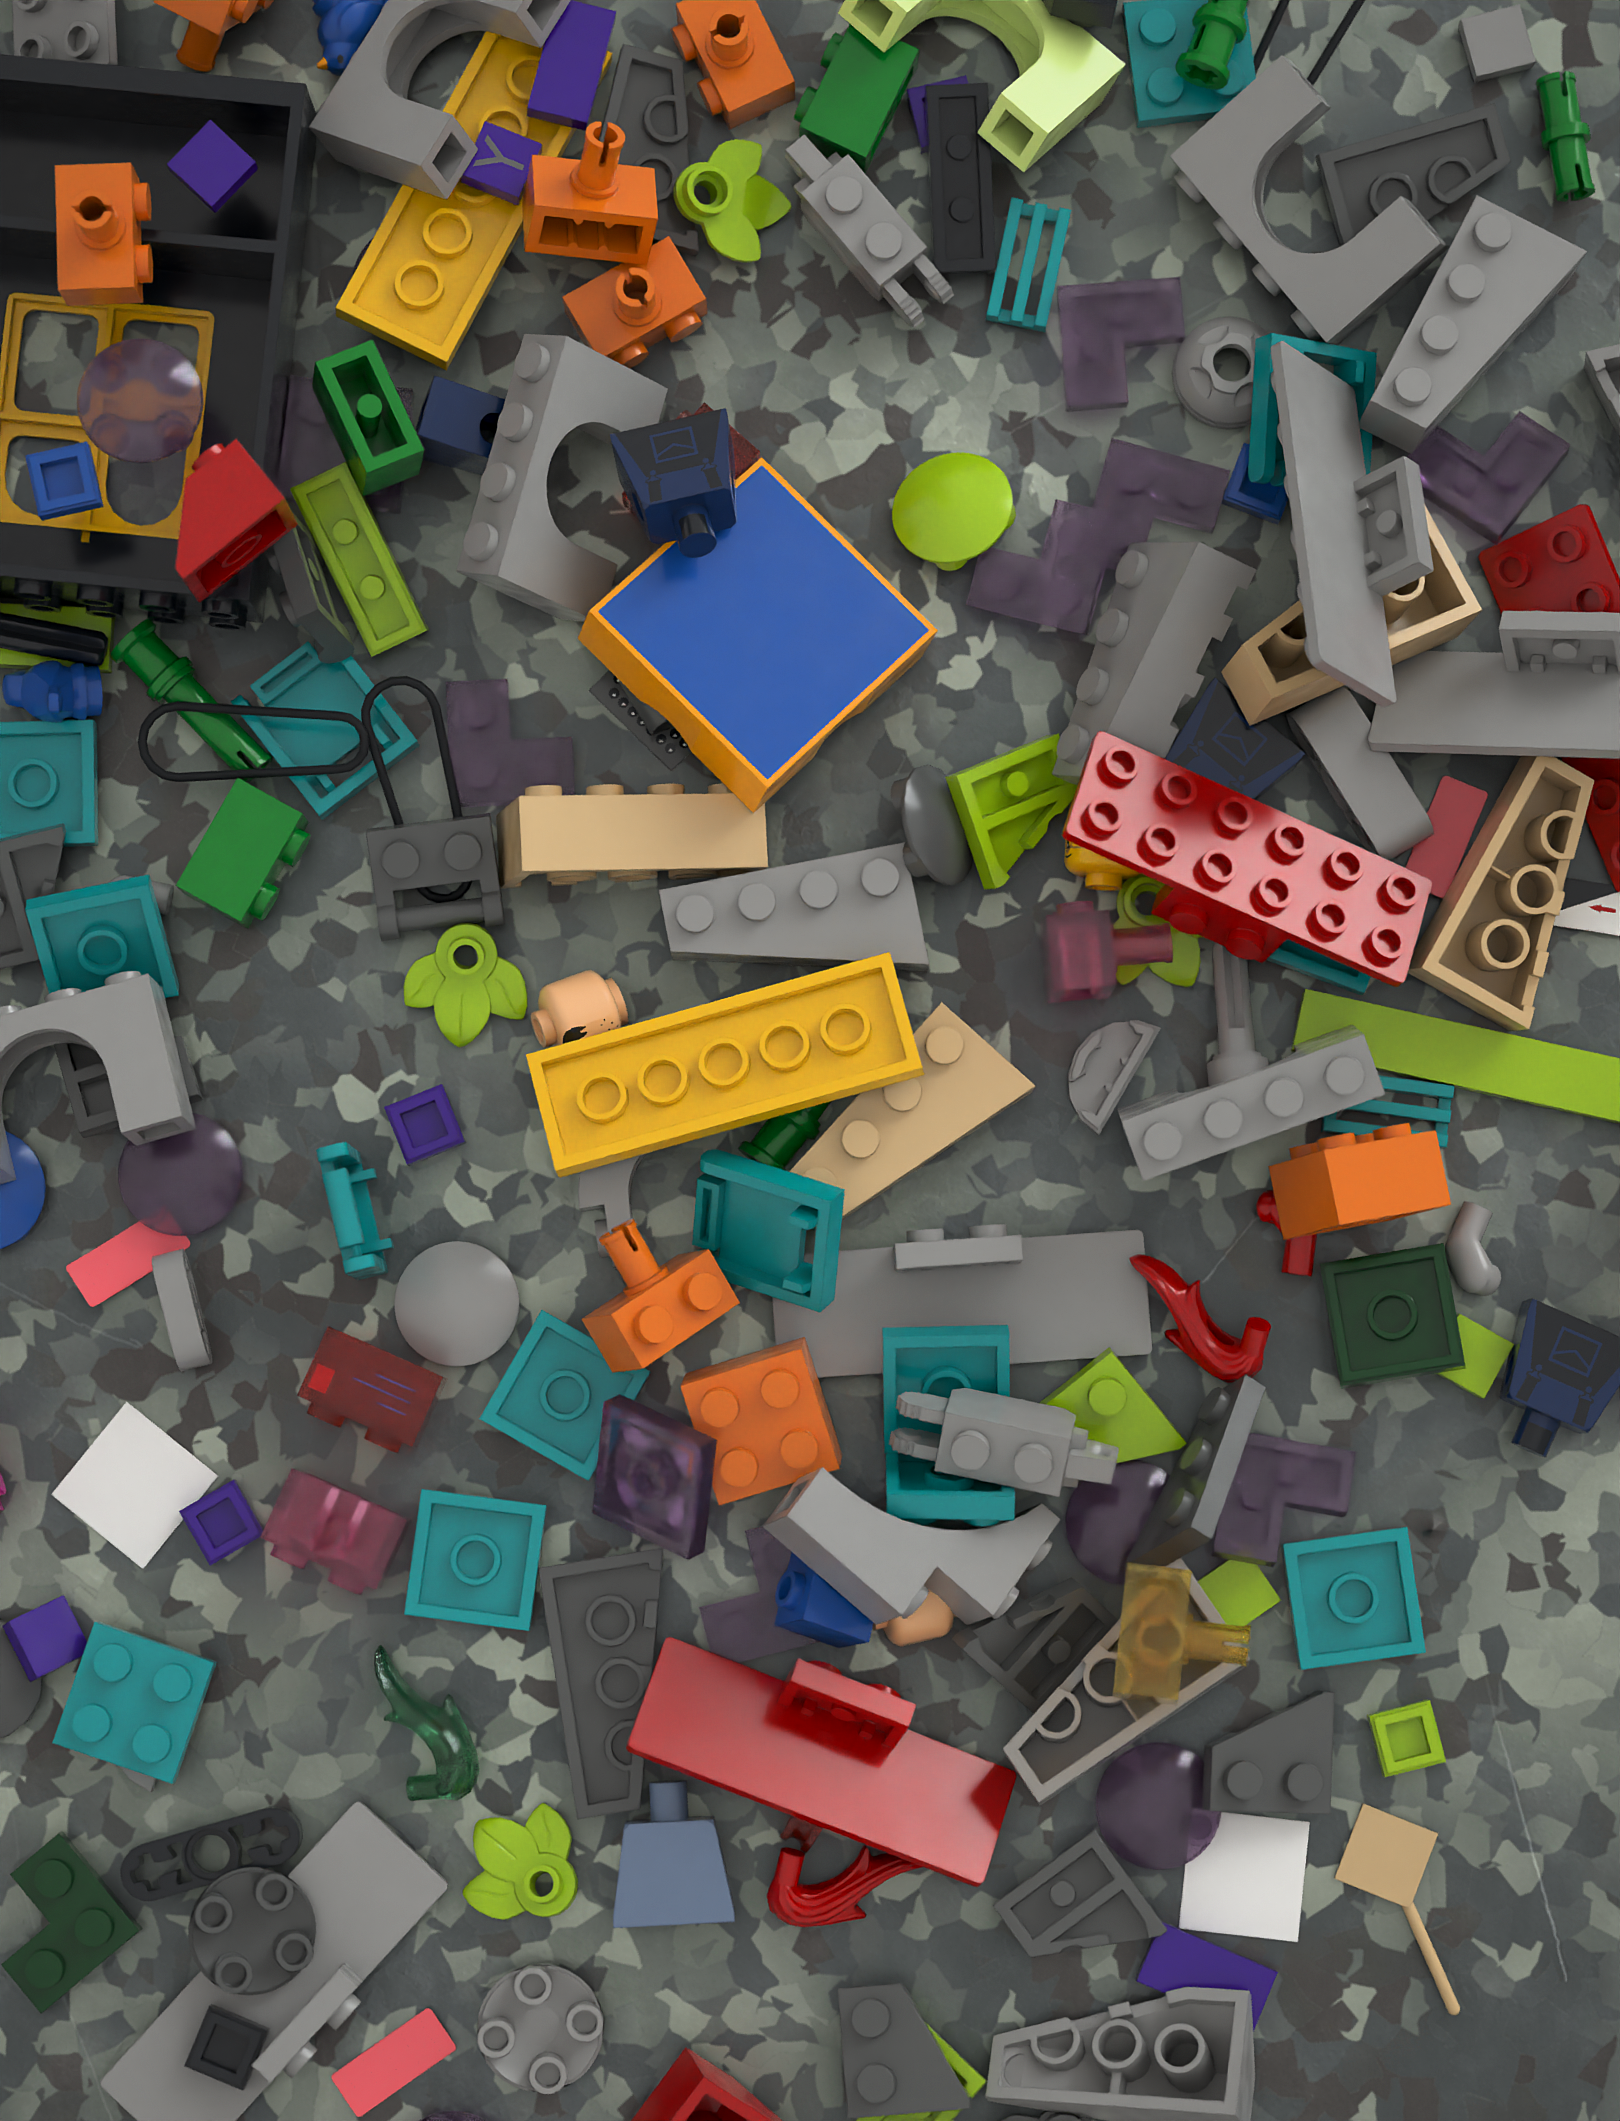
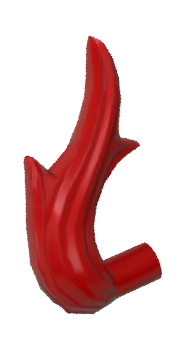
(1197, 1333)
(832, 1899)

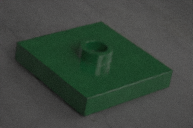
(1392, 1316)

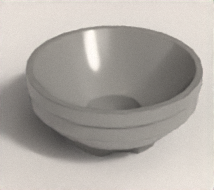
(1197, 384)

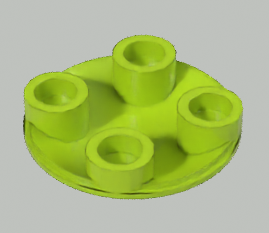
(953, 509)

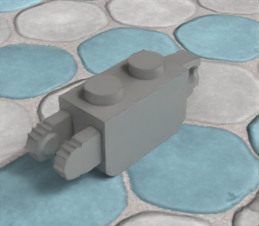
(863, 229)
(1003, 1441)

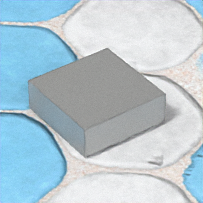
(1496, 43)

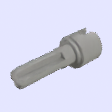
(1234, 1019)

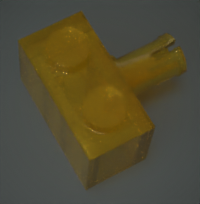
(1162, 1636)

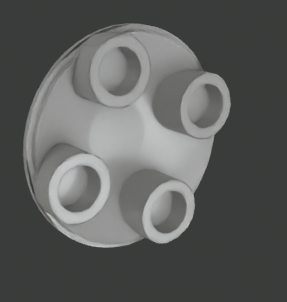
(456, 1303)
(540, 2028)

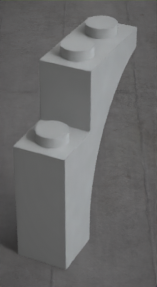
(890, 1562)

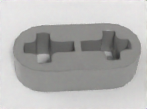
(181, 1310)

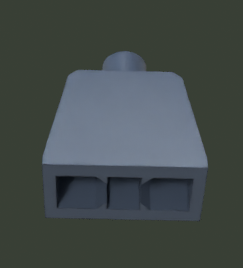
(671, 1866)

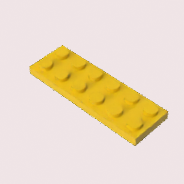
(442, 255)
(724, 1064)

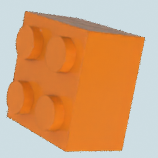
(1359, 1180)
(765, 1419)

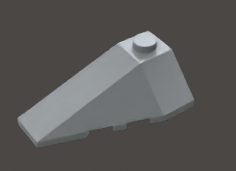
(1136, 2062)

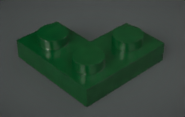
(83, 1919)

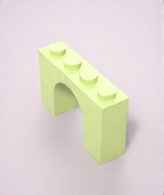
(1059, 65)

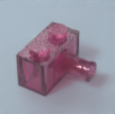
(1085, 949)
(334, 1530)

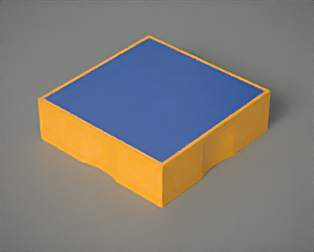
(759, 638)

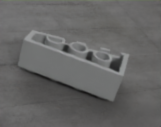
(1475, 307)
(1150, 647)
(802, 914)
(1087, 1726)

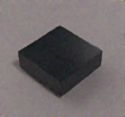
(227, 2047)

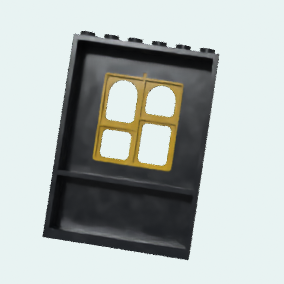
(218, 271)

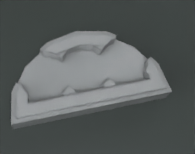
(1105, 1068)

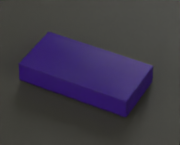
(572, 66)
(1189, 1961)

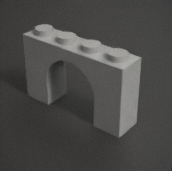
(368, 112)
(1229, 169)
(511, 531)
(133, 1037)
(1198, 1124)

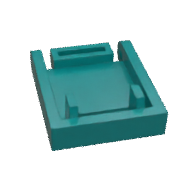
(1350, 365)
(308, 683)
(353, 1211)
(761, 1228)

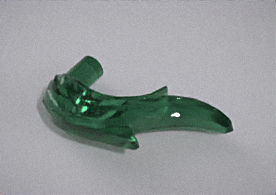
(440, 1729)

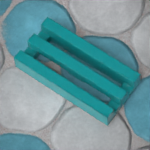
(1039, 215)
(1440, 1115)

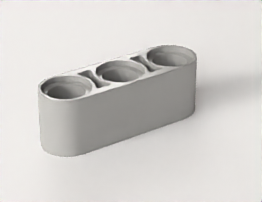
(1360, 780)

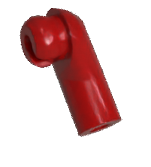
(1299, 1251)

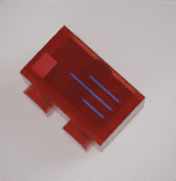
(371, 1389)

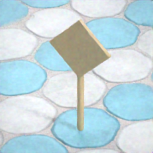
(1389, 1861)

